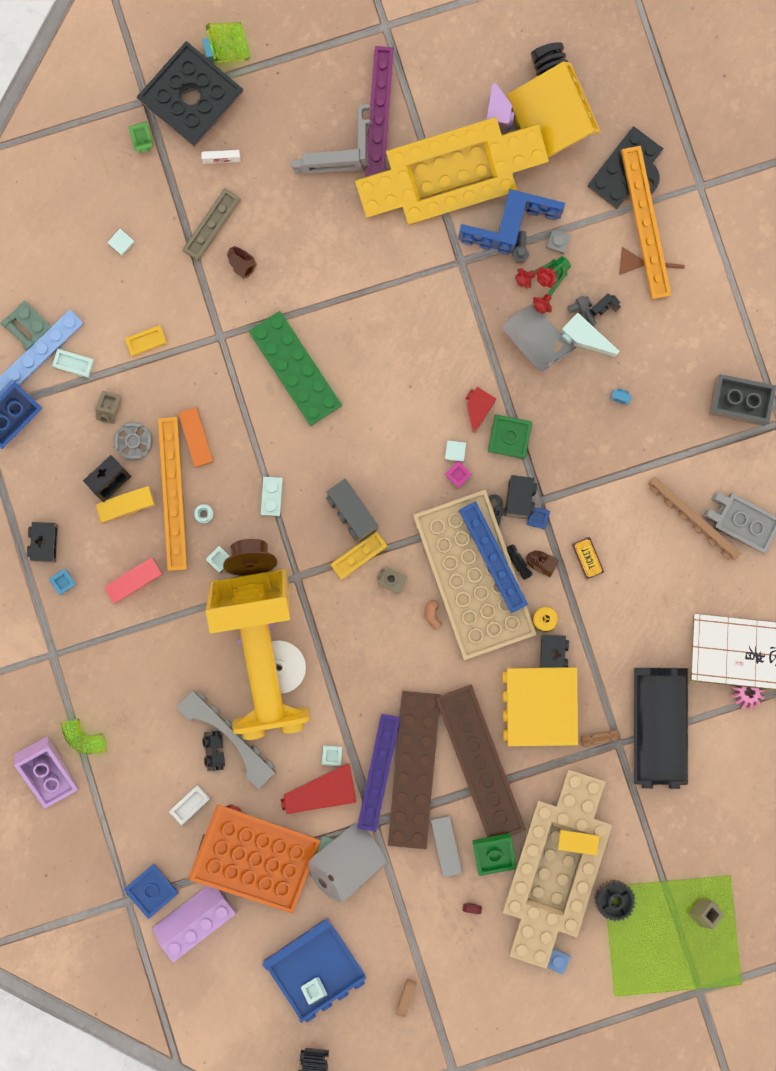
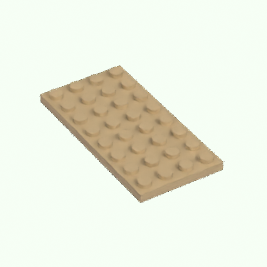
(465, 584)

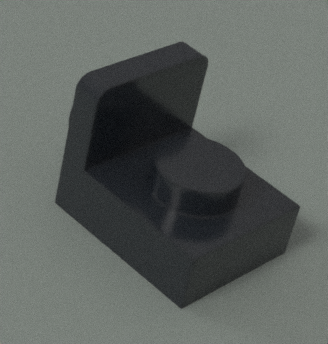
(601, 307)

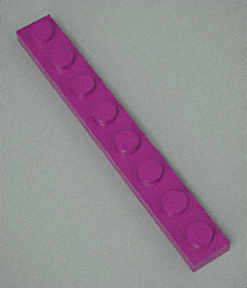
(380, 109)

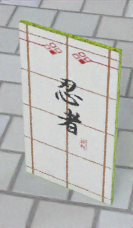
(734, 652)

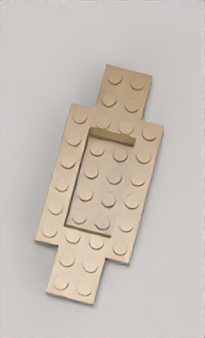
(546, 873)

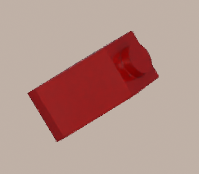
(478, 406)

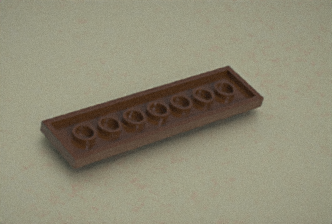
(480, 762)
(414, 770)

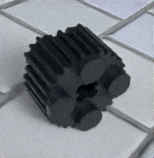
(610, 910)
(314, 1059)

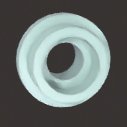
(197, 513)

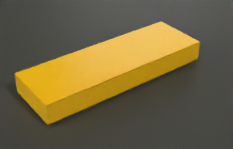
(358, 555)

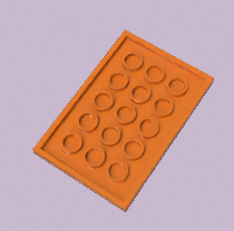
(254, 859)

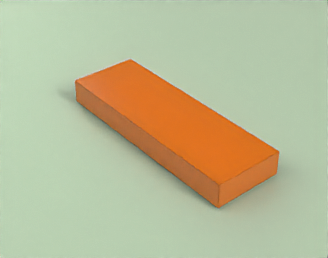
(195, 437)

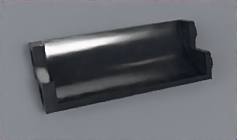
(661, 727)

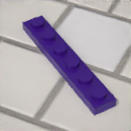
(378, 772)

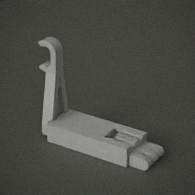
(338, 160)

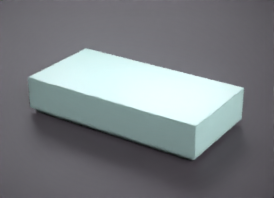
(73, 363)

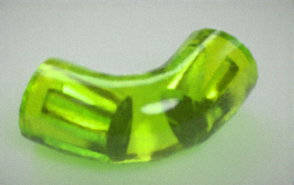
(80, 741)

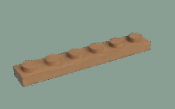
(699, 524)

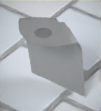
(536, 337)
(350, 860)

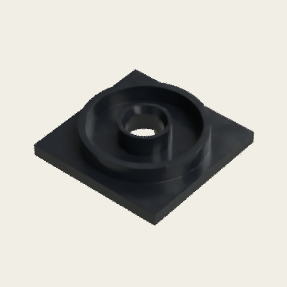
(183, 71)

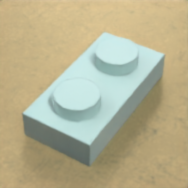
(271, 496)

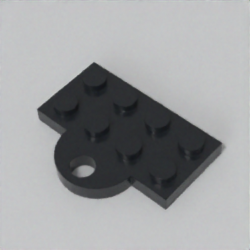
(611, 178)

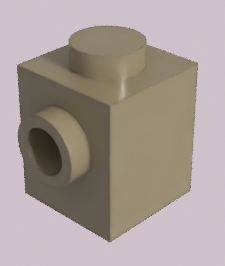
(391, 579)
(706, 913)

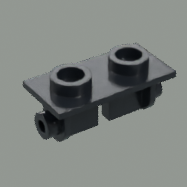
(210, 744)

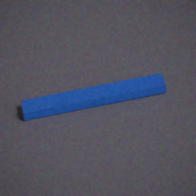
(493, 557)

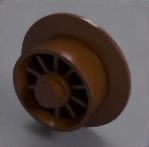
(249, 557)

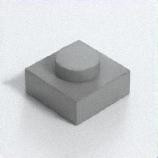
(558, 241)

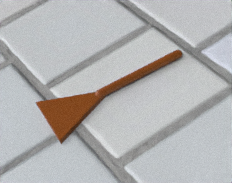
(630, 262)

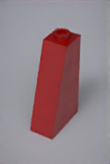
(325, 791)

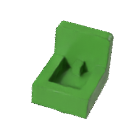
(141, 137)

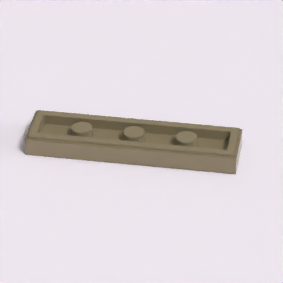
(211, 224)

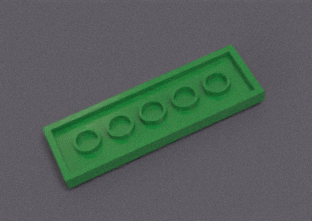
(295, 368)

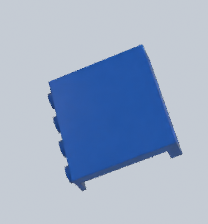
(313, 955)

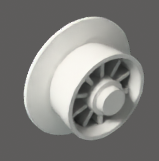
(289, 665)

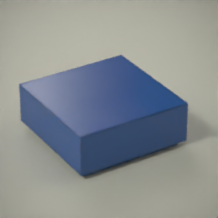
(539, 518)

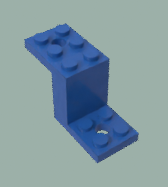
(511, 221)

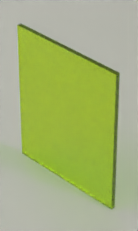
(665, 947)

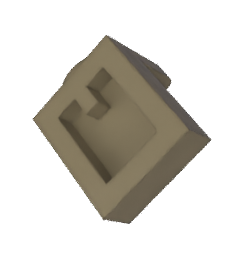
(107, 407)

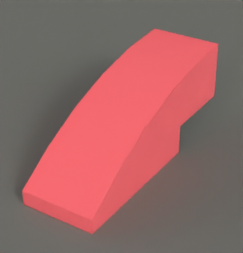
(133, 580)

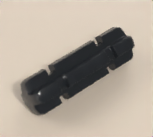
(518, 561)

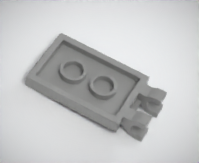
(743, 521)

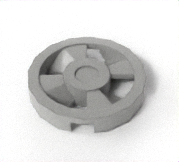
(133, 441)

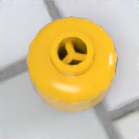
(540, 624)

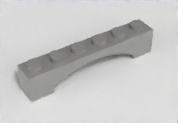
(258, 769)

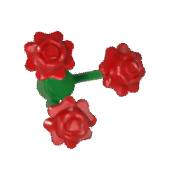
(545, 278)

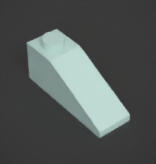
(584, 335)

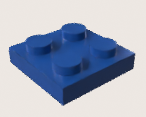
(151, 891)

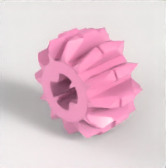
(745, 699)

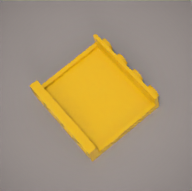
(557, 105)
(540, 706)

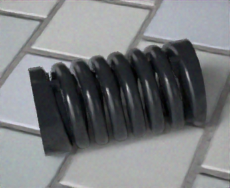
(548, 56)

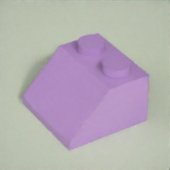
(501, 108)

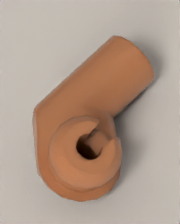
(430, 614)

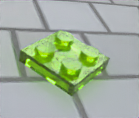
(228, 41)

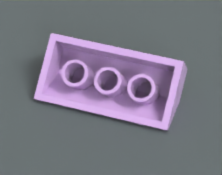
(193, 922)

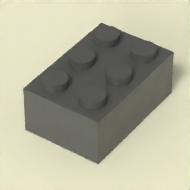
(742, 400)
(351, 510)

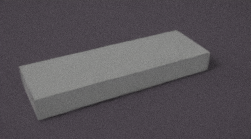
(446, 846)

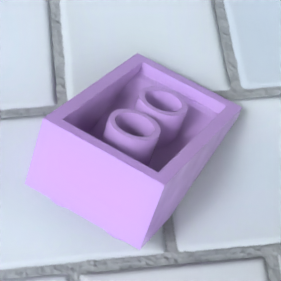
(45, 772)

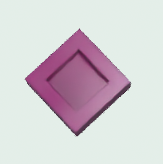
(458, 474)

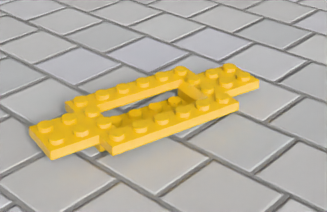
(448, 163)

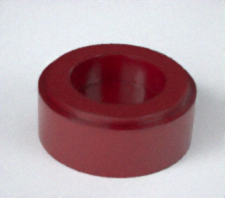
(472, 908)

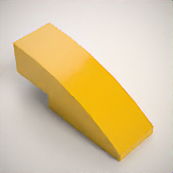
(125, 504)

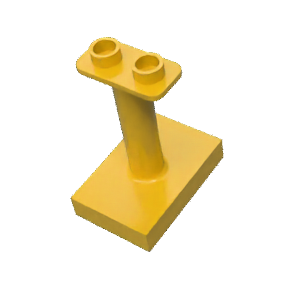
(251, 605)

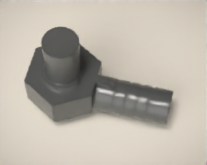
(520, 254)
(583, 304)

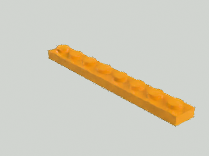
(646, 222)
(172, 494)

